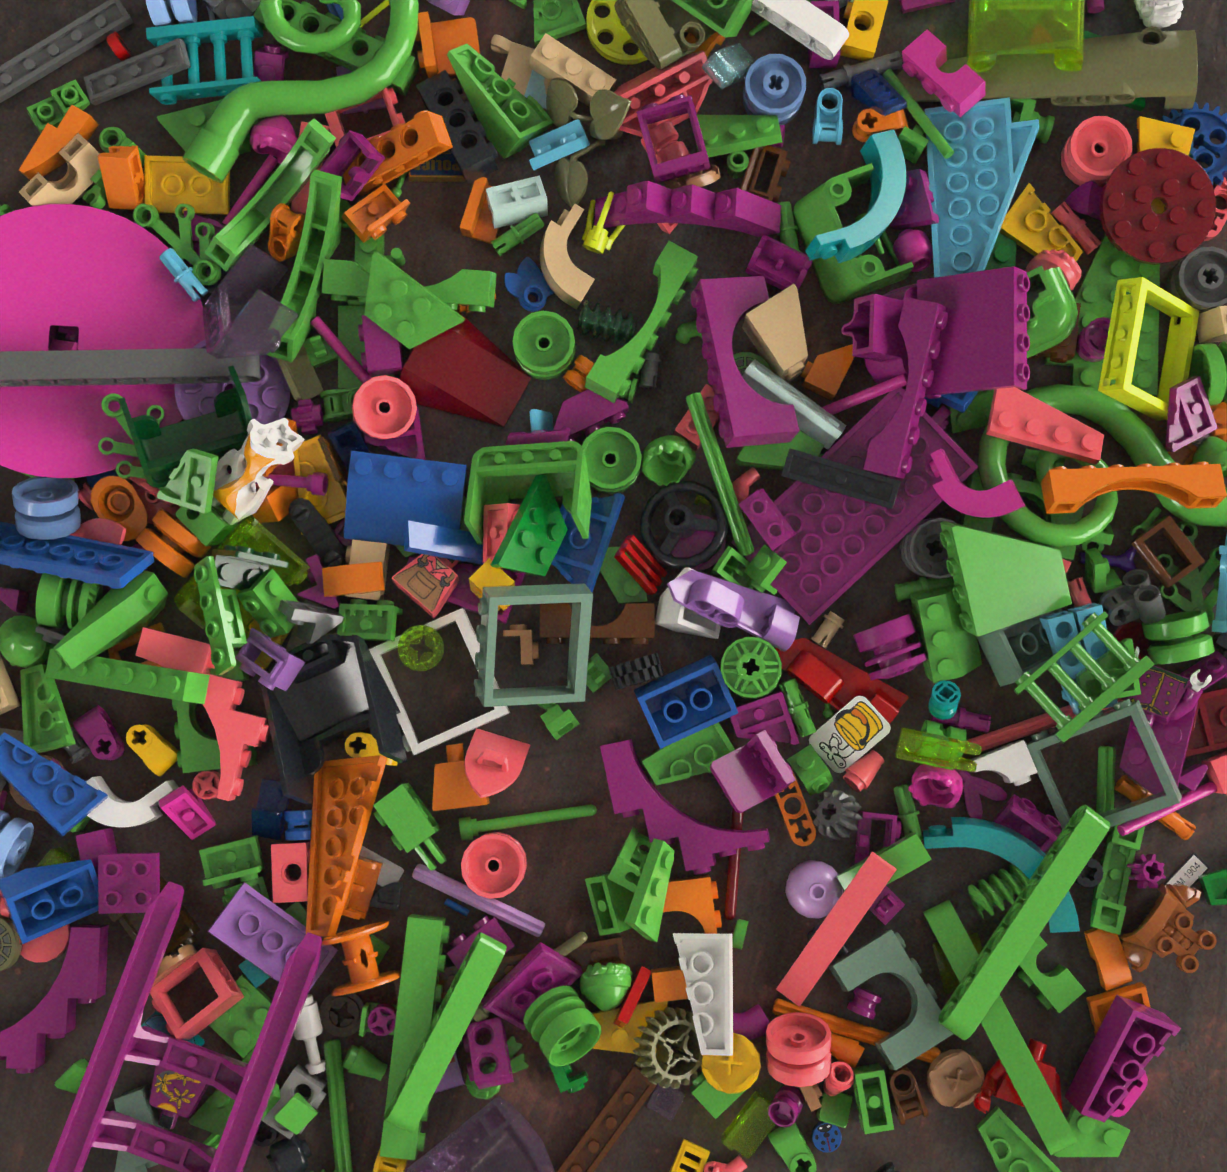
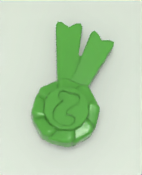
(517, 1065)

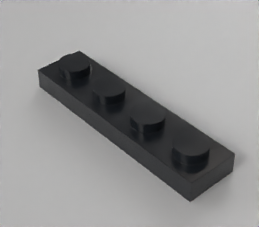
(841, 478)

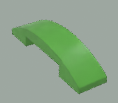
(1110, 893)

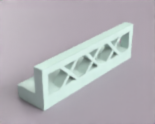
(810, 417)

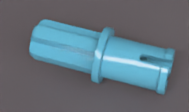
(182, 274)

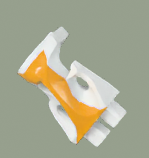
(257, 454)

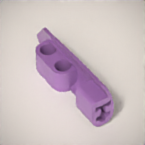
(737, 606)

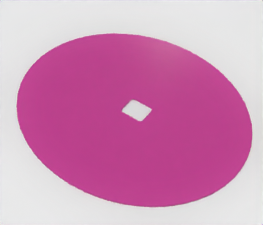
(108, 281)

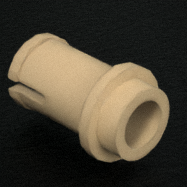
(828, 629)

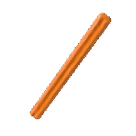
(846, 1027)

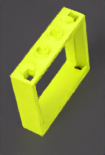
(1124, 339)

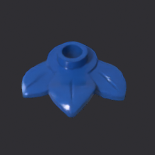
(528, 281)

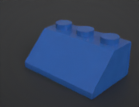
(686, 701)

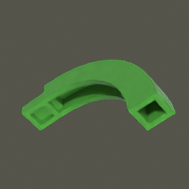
(280, 188)

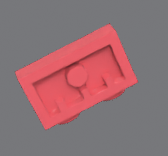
(495, 526)

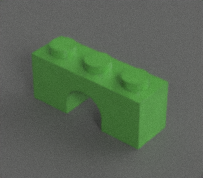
(1055, 988)

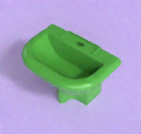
(1051, 309)

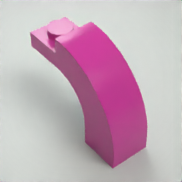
(986, 503)

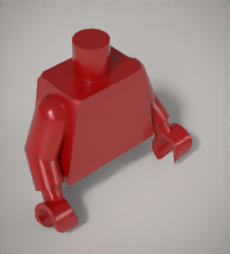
(999, 1084)

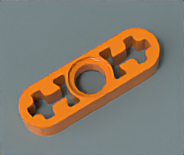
(807, 823)

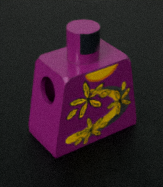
(175, 1095)

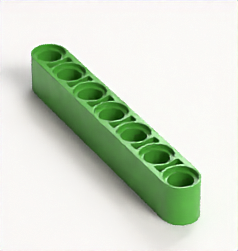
(445, 1032)

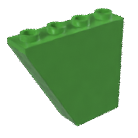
(1001, 577)

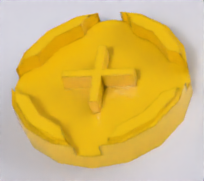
(733, 1072)

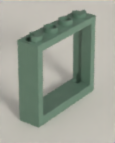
(575, 690)
(1122, 709)

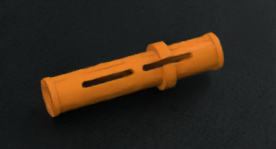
(1172, 821)

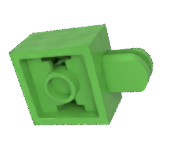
(410, 823)

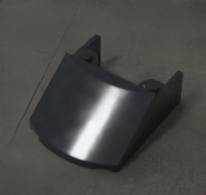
(328, 700)

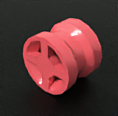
(203, 784)

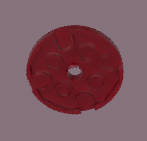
(1128, 211)

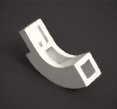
(122, 813)

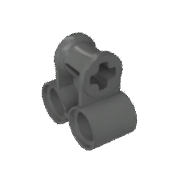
(1134, 600)

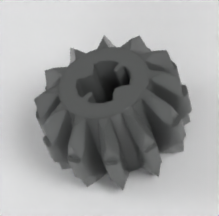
(837, 814)

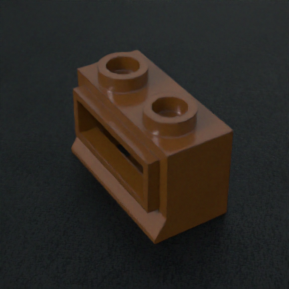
(754, 167)

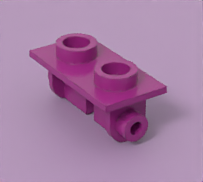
(1212, 665)

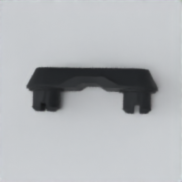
(317, 532)

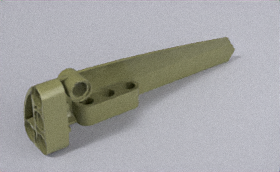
(1112, 72)

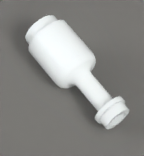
(307, 1029)

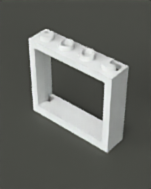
(410, 739)

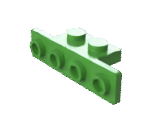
(221, 616)

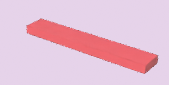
(836, 928)

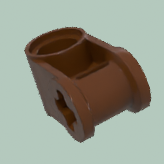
(907, 1097)

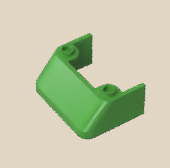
(817, 215)
(509, 470)

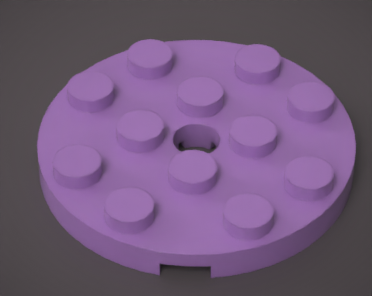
(266, 398)

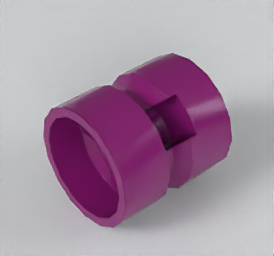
(1093, 334)

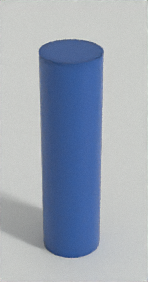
(453, 905)

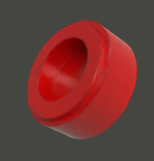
(118, 46)

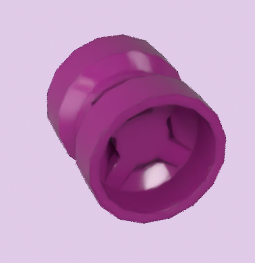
(786, 1106)

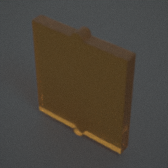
(334, 461)

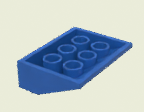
(396, 489)

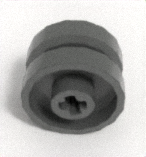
(1200, 279)

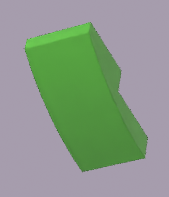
(55, 107)

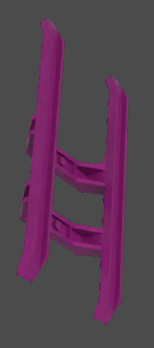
(126, 1040)

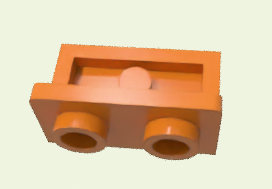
(374, 213)

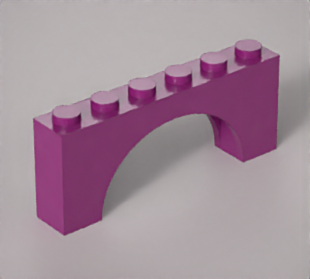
(743, 413)

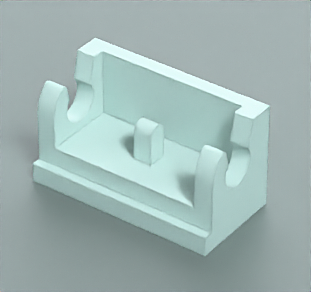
(516, 201)

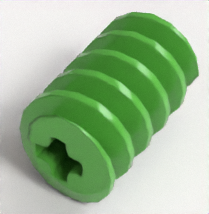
(997, 890)

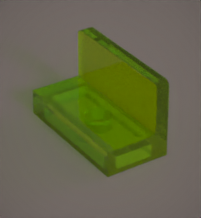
(749, 1126)

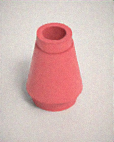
(863, 771)
(839, 1079)

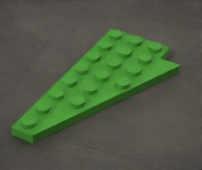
(1097, 301)

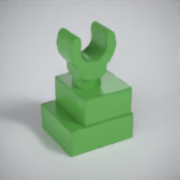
(557, 720)

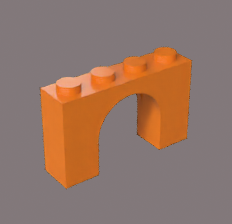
(694, 897)

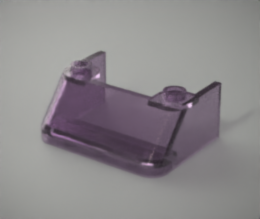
(241, 313)

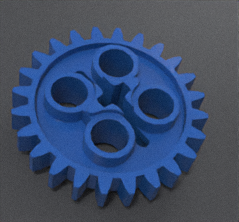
(1207, 126)

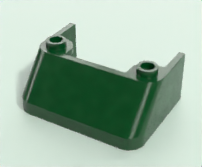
(213, 433)

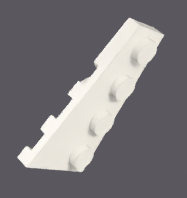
(709, 983)

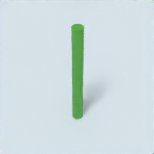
(919, 115)

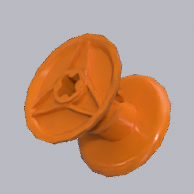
(360, 959)

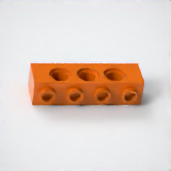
(431, 142)

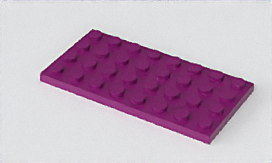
(846, 536)

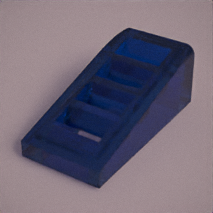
(873, 90)

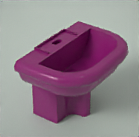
(878, 335)

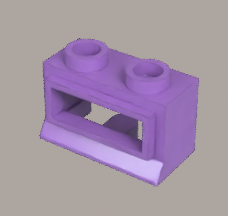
(285, 668)

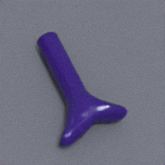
(1124, 561)

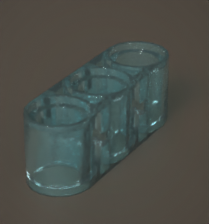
(728, 65)

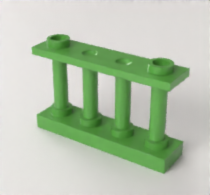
(1110, 685)

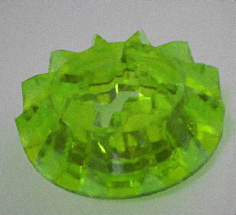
(414, 636)

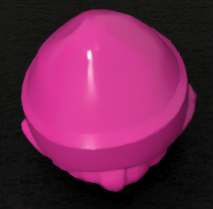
(273, 137)
(936, 786)

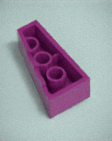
(1118, 1056)

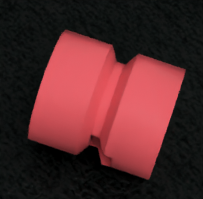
(665, 143)

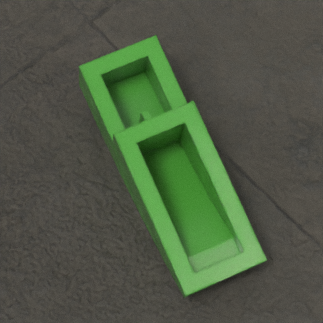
(903, 855)

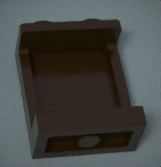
(182, 933)

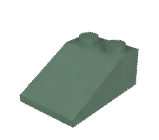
(1017, 649)

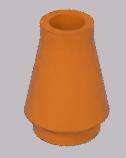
(845, 1049)

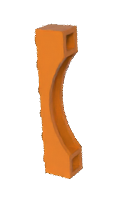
(1189, 485)

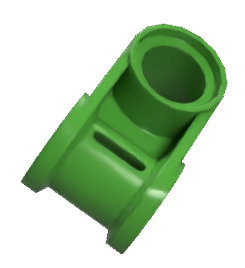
(338, 404)
(792, 1146)

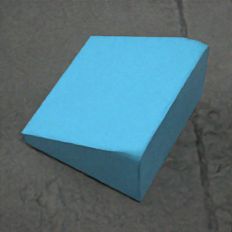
(541, 420)

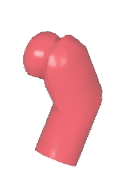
(742, 483)
(735, 1165)

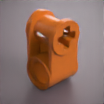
(878, 123)
(285, 232)

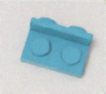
(558, 144)

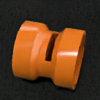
(578, 374)

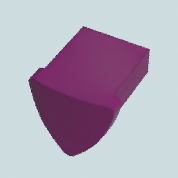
(1086, 199)

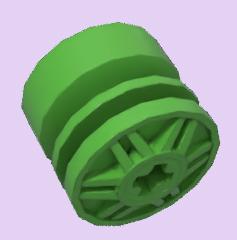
(64, 600)
(765, 657)
(562, 1025)

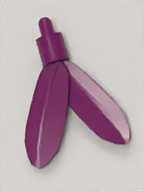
(973, 787)

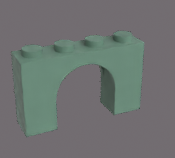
(887, 955)

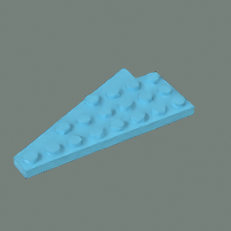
(975, 182)

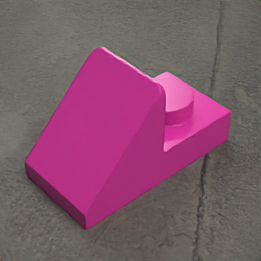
(187, 812)

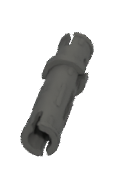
(843, 76)

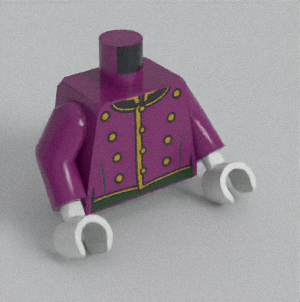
(1167, 694)

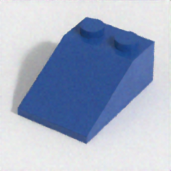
(50, 897)

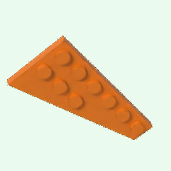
(340, 816)

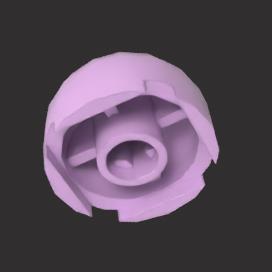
(813, 889)

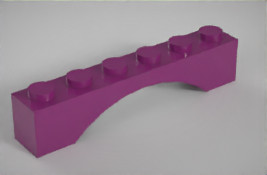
(920, 328)

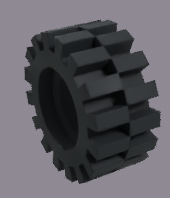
(636, 671)

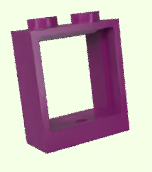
(680, 166)

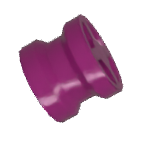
(864, 1002)
(378, 1023)

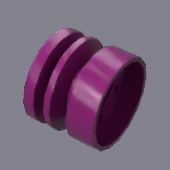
(890, 647)

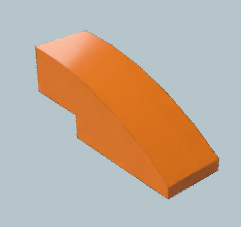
(44, 154)

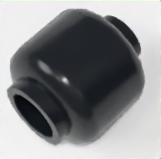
(289, 1155)

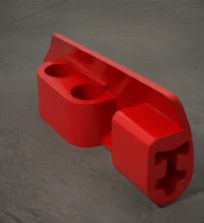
(837, 680)

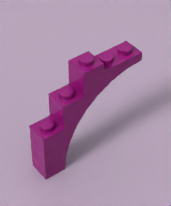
(691, 205)
(698, 841)
(81, 979)

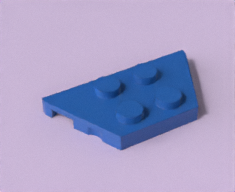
(582, 558)

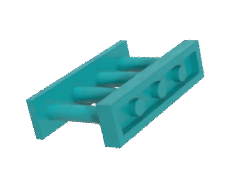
(218, 34)

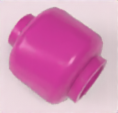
(913, 247)

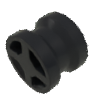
(1095, 876)

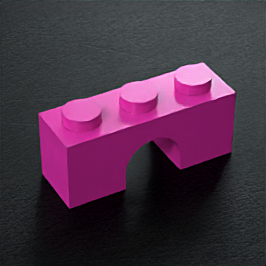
(955, 90)

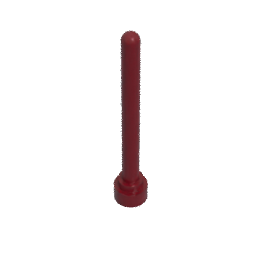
(733, 871)

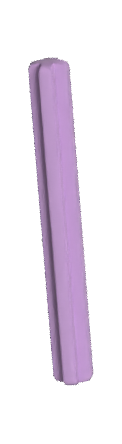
(490, 906)

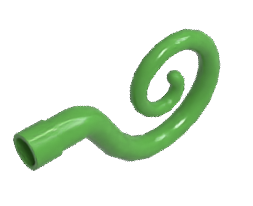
(218, 143)
(1125, 428)

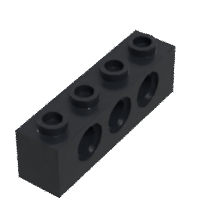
(472, 162)

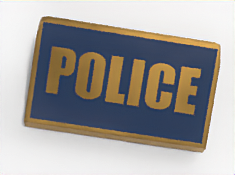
(438, 169)

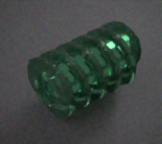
(607, 323)

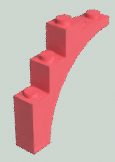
(233, 728)

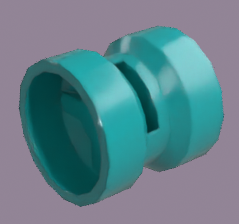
(944, 700)

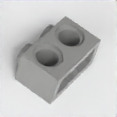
(298, 1076)

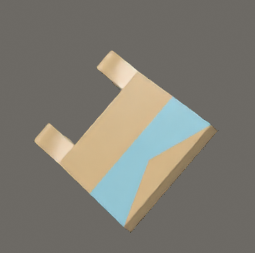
(517, 69)

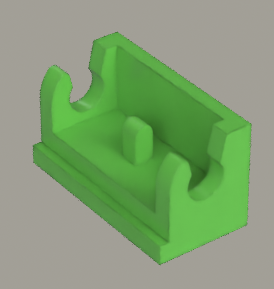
(630, 861)

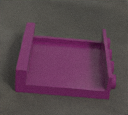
(984, 330)

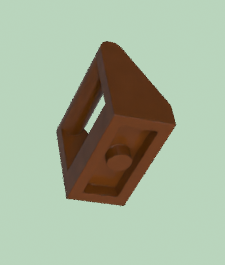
(1178, 541)

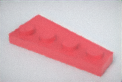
(1033, 423)

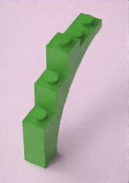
(318, 242)

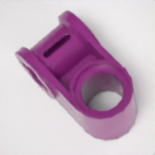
(98, 729)

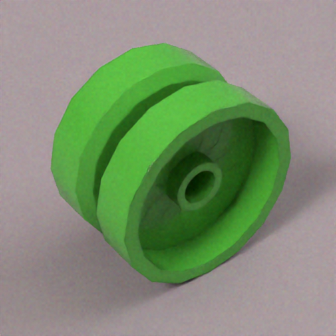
(528, 342)
(1211, 365)
(618, 444)
(1178, 637)

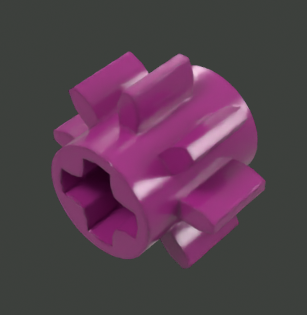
(307, 416)
(1146, 871)

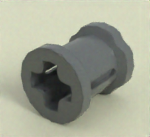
(79, 750)

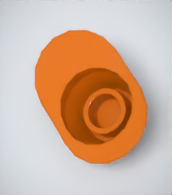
(118, 501)

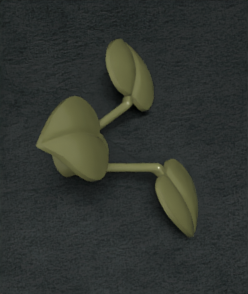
(607, 114)

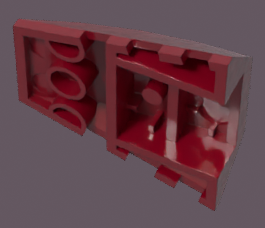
(465, 376)

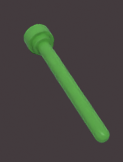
(472, 827)

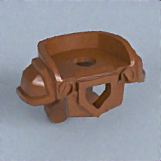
(1168, 931)

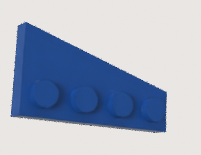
(46, 786)

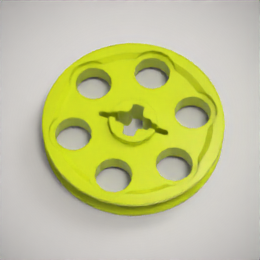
(612, 25)

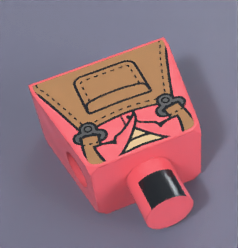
(428, 582)

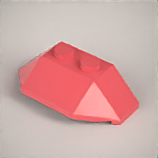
(658, 86)

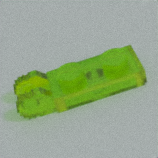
(935, 750)

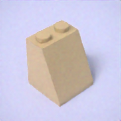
(779, 333)

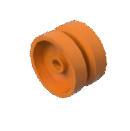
(171, 545)

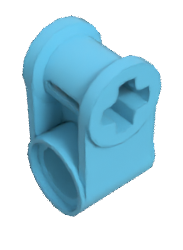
(828, 122)

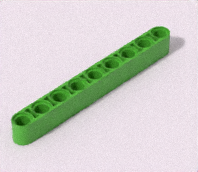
(1023, 922)
(1004, 1035)

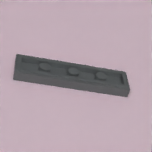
(137, 71)

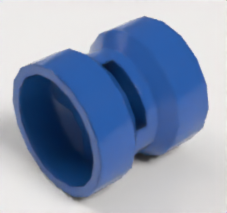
(298, 817)

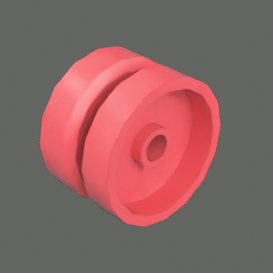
(1095, 150)
(400, 402)
(494, 882)
(798, 1049)

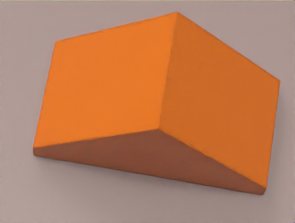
(276, 504)

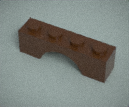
(634, 623)

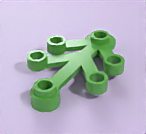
(183, 245)
(124, 448)
(1193, 581)

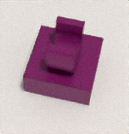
(886, 905)

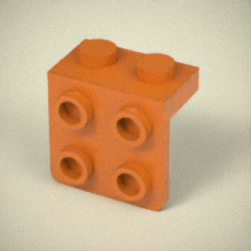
(442, 37)

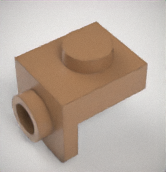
(529, 649)

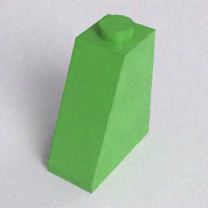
(774, 455)

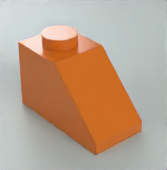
(828, 371)

